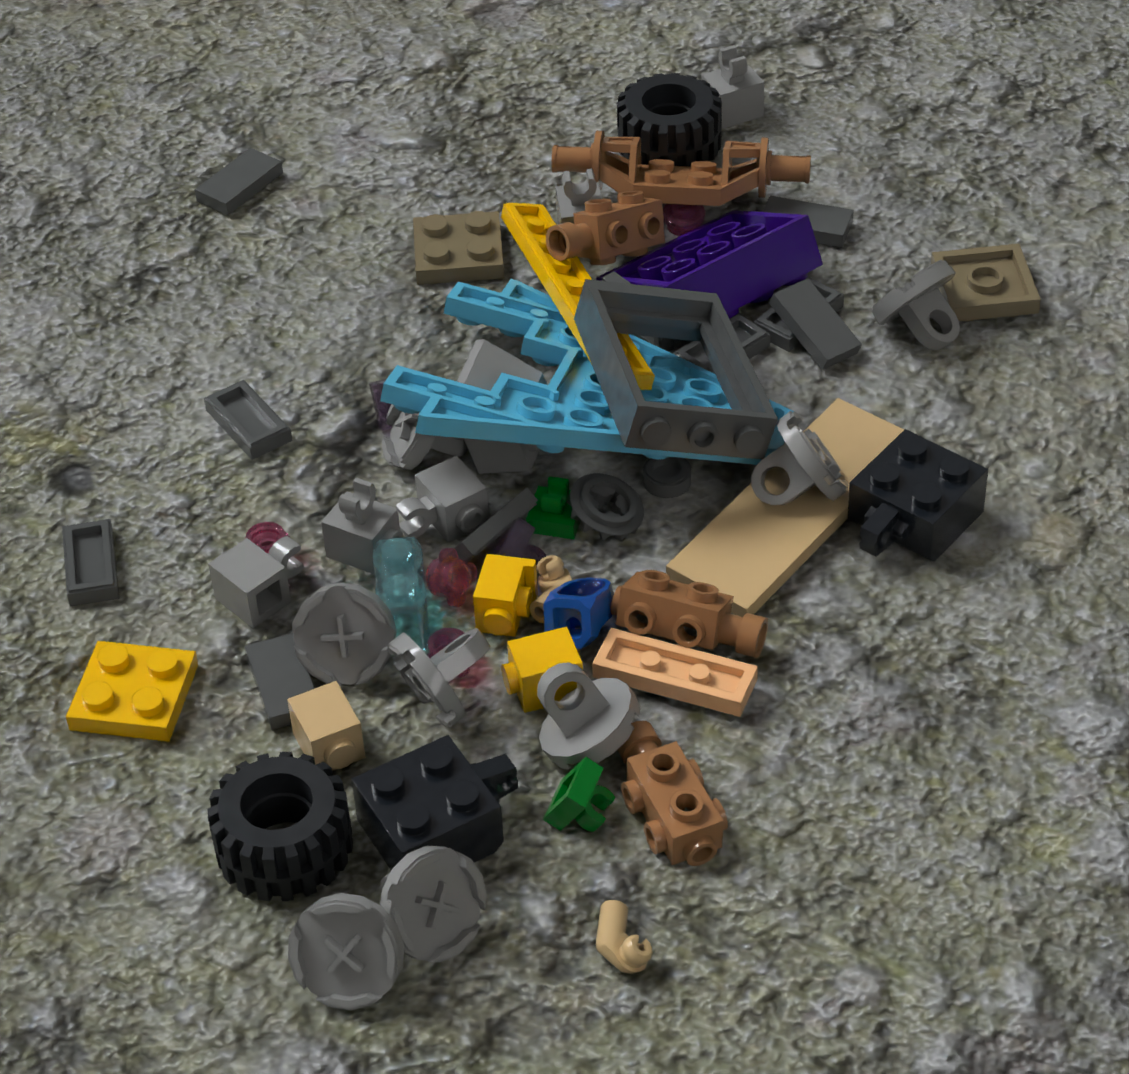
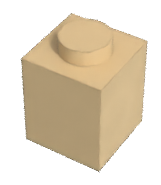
(327, 726)

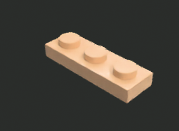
(676, 671)

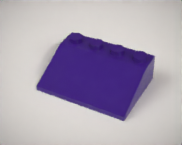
(734, 256)

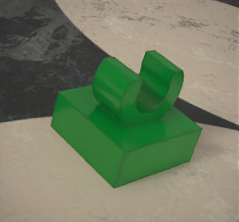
(552, 513)
(575, 797)

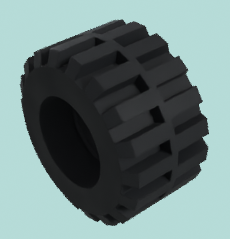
(673, 118)
(286, 858)

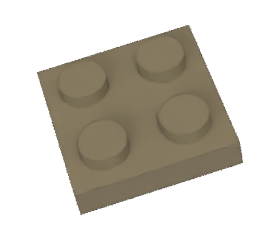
(458, 247)
(989, 282)

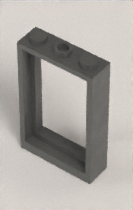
(682, 315)

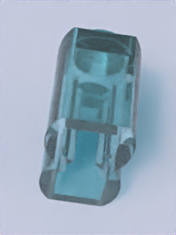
(402, 586)

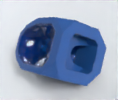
(580, 606)

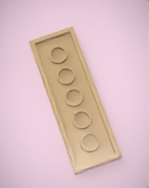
(760, 545)

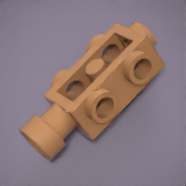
(609, 229)
(694, 605)
(661, 787)

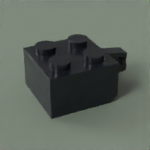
(916, 497)
(434, 801)

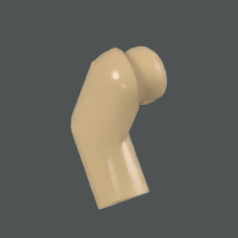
(551, 576)
(615, 944)

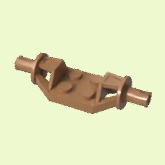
(683, 185)

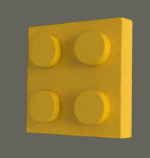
(132, 691)

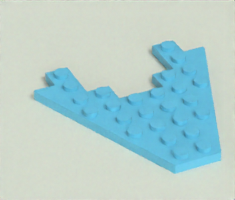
(555, 415)

